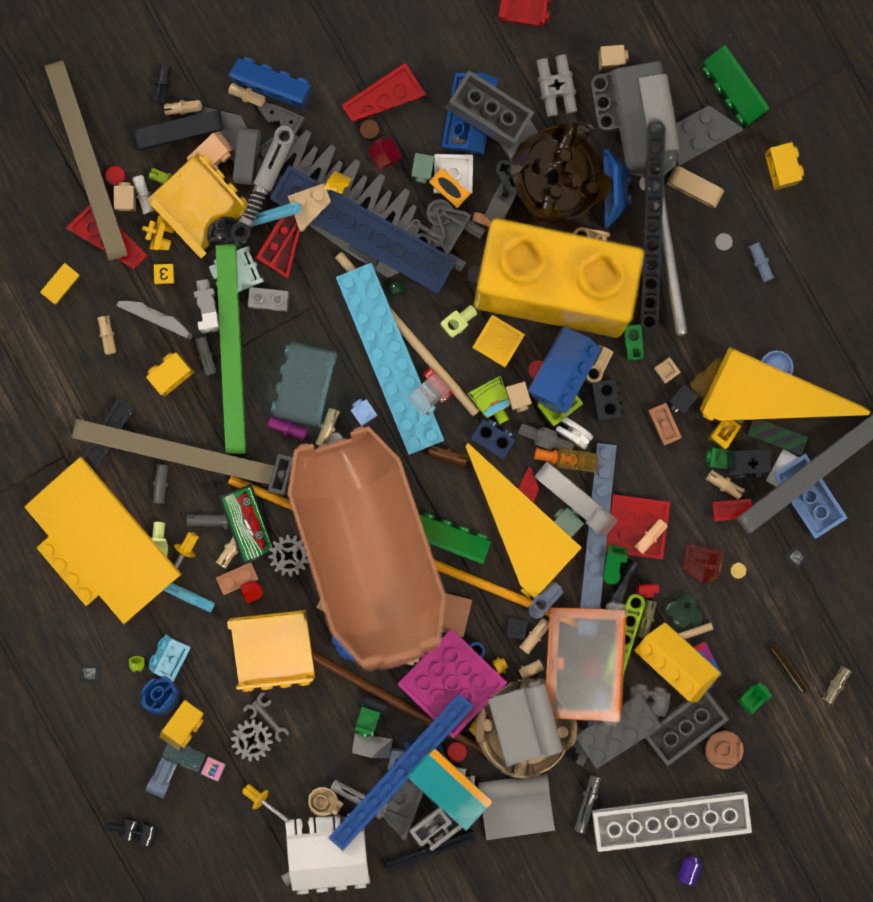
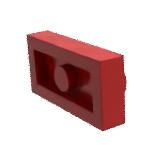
(730, 509)
(647, 590)

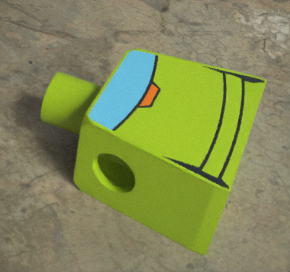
(492, 399)

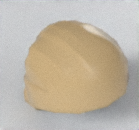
(324, 802)

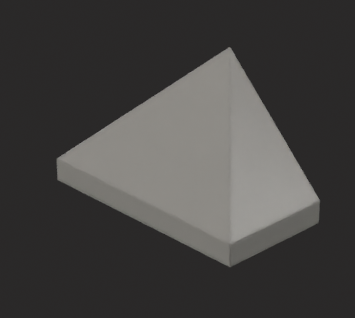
(372, 746)

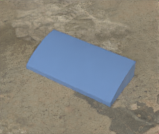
(816, 504)

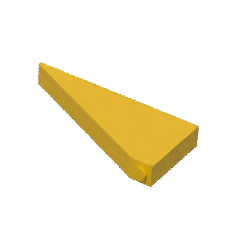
(757, 390)
(531, 538)

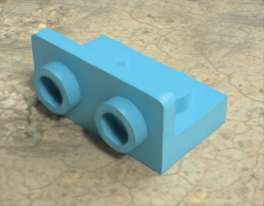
(168, 657)

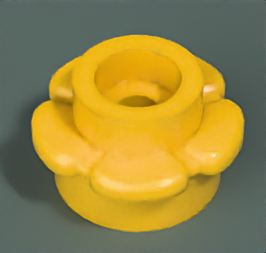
(500, 665)

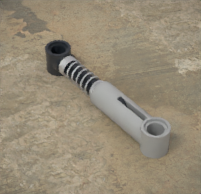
(264, 182)

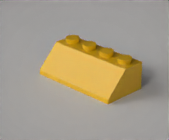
(678, 662)

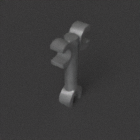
(258, 706)

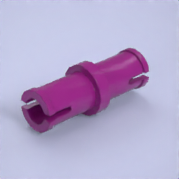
(287, 428)

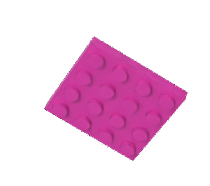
(450, 671)

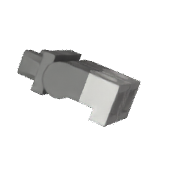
(208, 305)

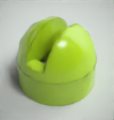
(136, 663)

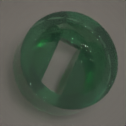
(396, 288)

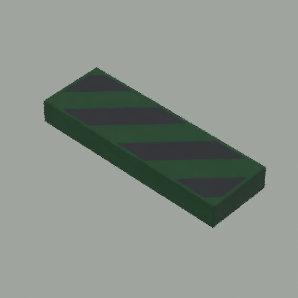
(777, 436)

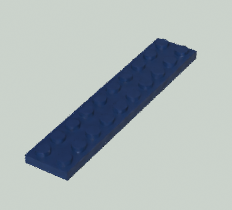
(372, 234)

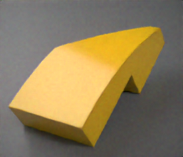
(338, 182)

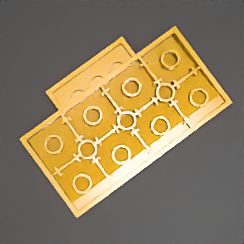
(99, 543)

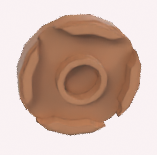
(724, 749)

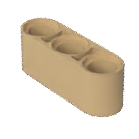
(695, 186)

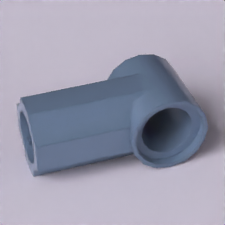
(545, 600)
(159, 782)

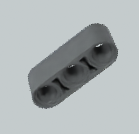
(246, 156)

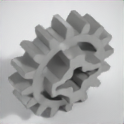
(298, 563)
(260, 743)

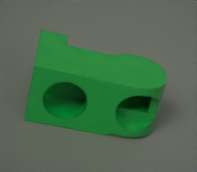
(633, 342)
(614, 557)

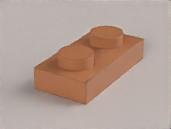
(664, 424)
(232, 580)

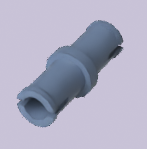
(761, 262)

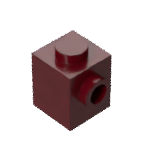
(384, 153)

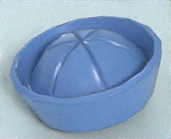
(779, 360)

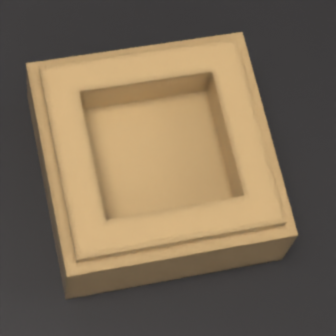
(667, 370)

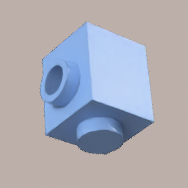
(363, 411)

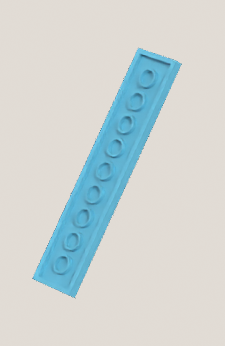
(388, 356)

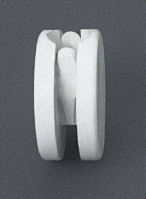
(575, 433)

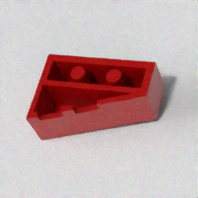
(280, 246)

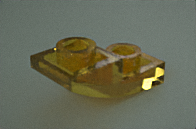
(705, 378)
(577, 460)

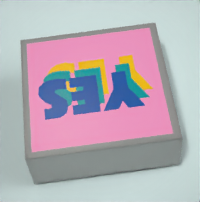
(213, 768)

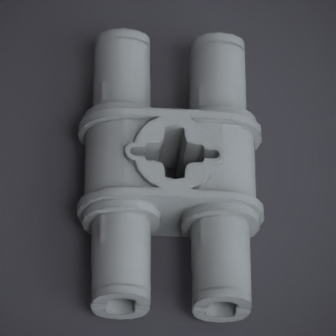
(550, 93)

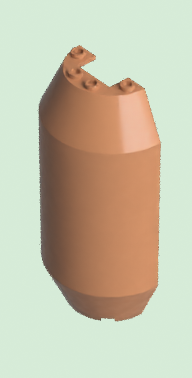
(367, 549)

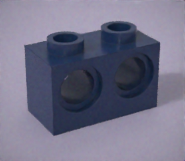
(491, 442)

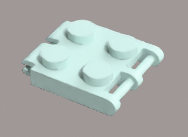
(245, 275)

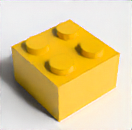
(784, 166)
(169, 374)
(181, 725)

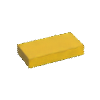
(60, 283)

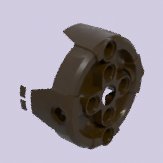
(579, 170)

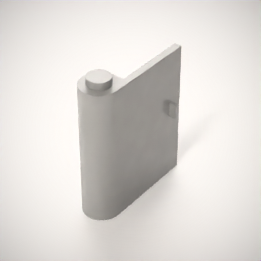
(525, 724)
(517, 807)

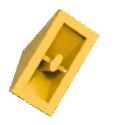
(724, 433)

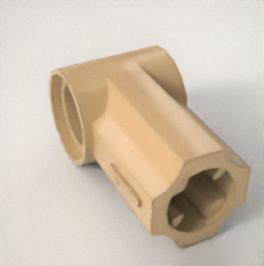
(600, 363)

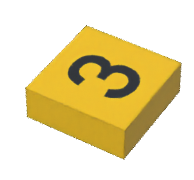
(164, 274)

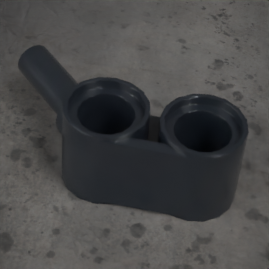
(134, 829)

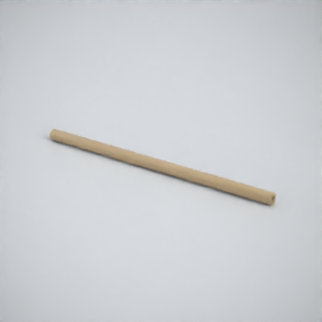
(422, 351)

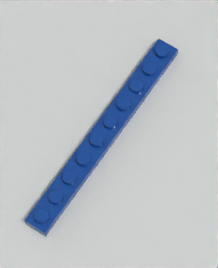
(399, 771)

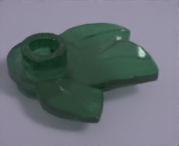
(684, 615)

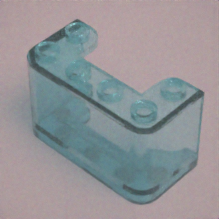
(304, 384)

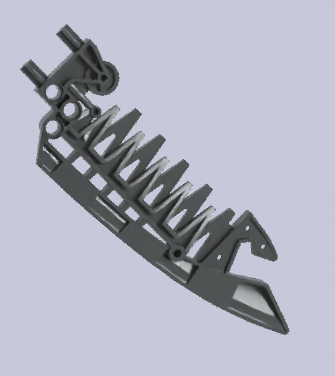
(446, 221)

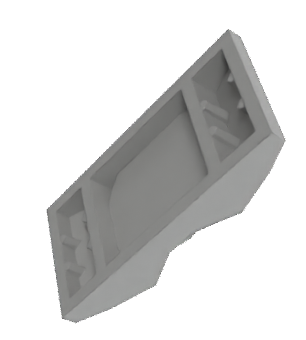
(156, 317)

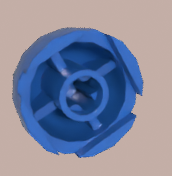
(160, 696)

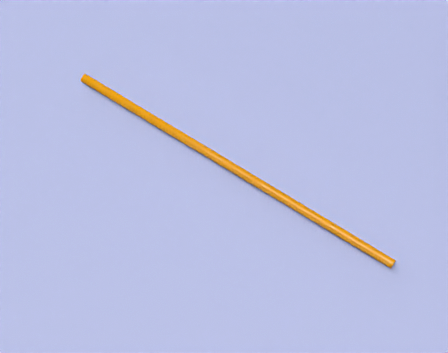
(440, 566)

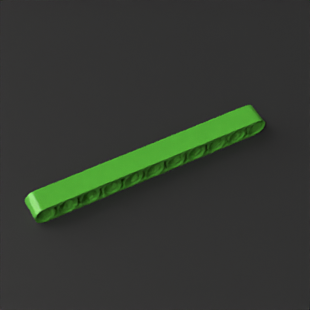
(230, 349)

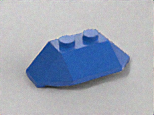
(618, 196)

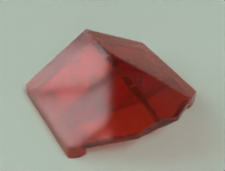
(703, 563)

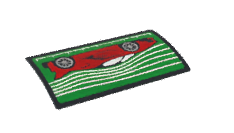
(247, 523)

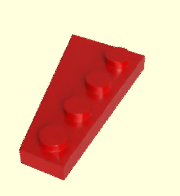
(389, 92)

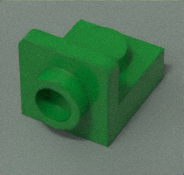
(717, 458)
(367, 721)

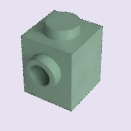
(422, 168)
(568, 521)

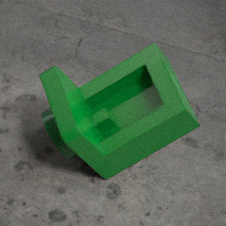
(754, 697)

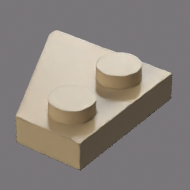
(312, 201)

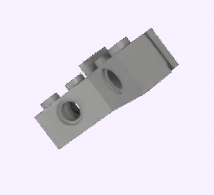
(436, 821)

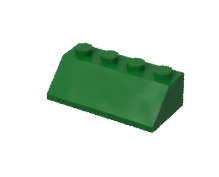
(734, 86)
(453, 539)

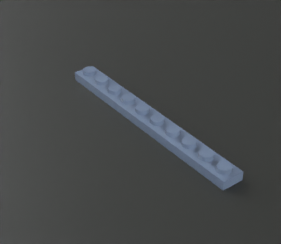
(597, 542)

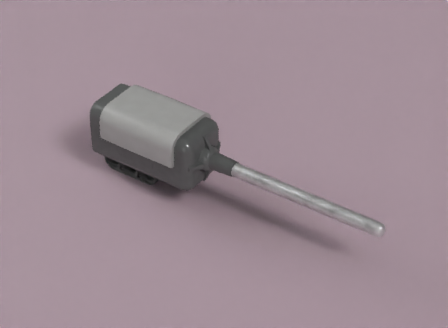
(634, 99)

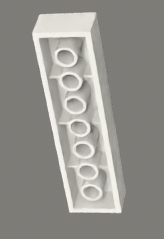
(671, 821)

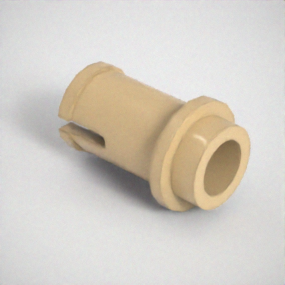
(531, 669)

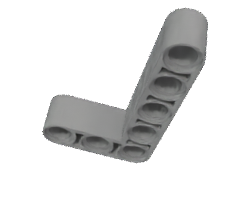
(577, 499)

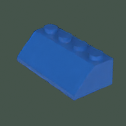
(270, 83)
(460, 128)
(564, 370)

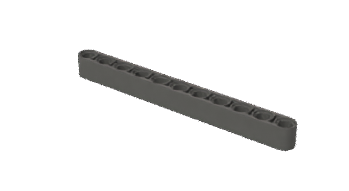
(807, 476)

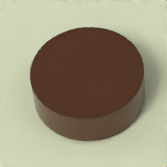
(369, 129)

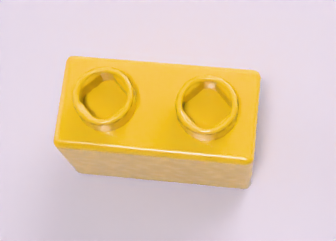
(558, 278)

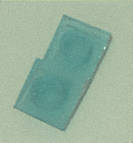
(186, 757)

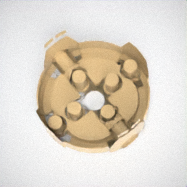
(490, 745)

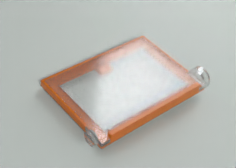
(586, 663)

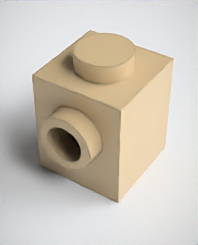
(124, 197)

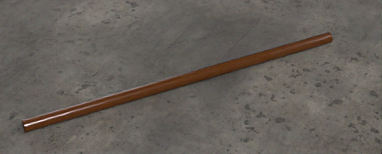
(389, 698)

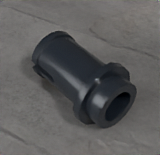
(374, 703)

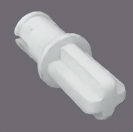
(142, 194)

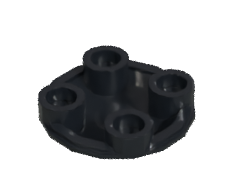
(220, 232)

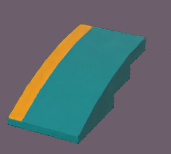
(449, 789)

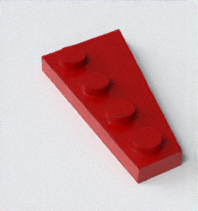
(86, 228)

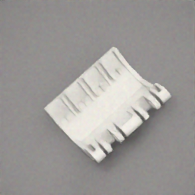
(319, 863)

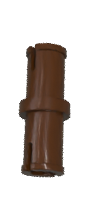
(448, 455)

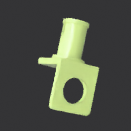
(458, 321)
(158, 536)

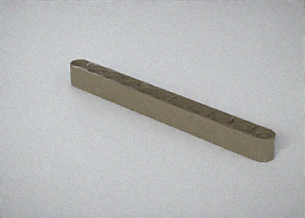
(86, 160)
(172, 451)

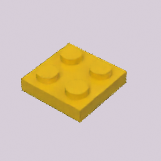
(498, 341)

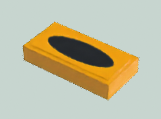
(449, 188)

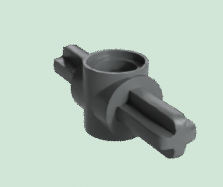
(545, 438)

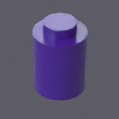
(690, 870)

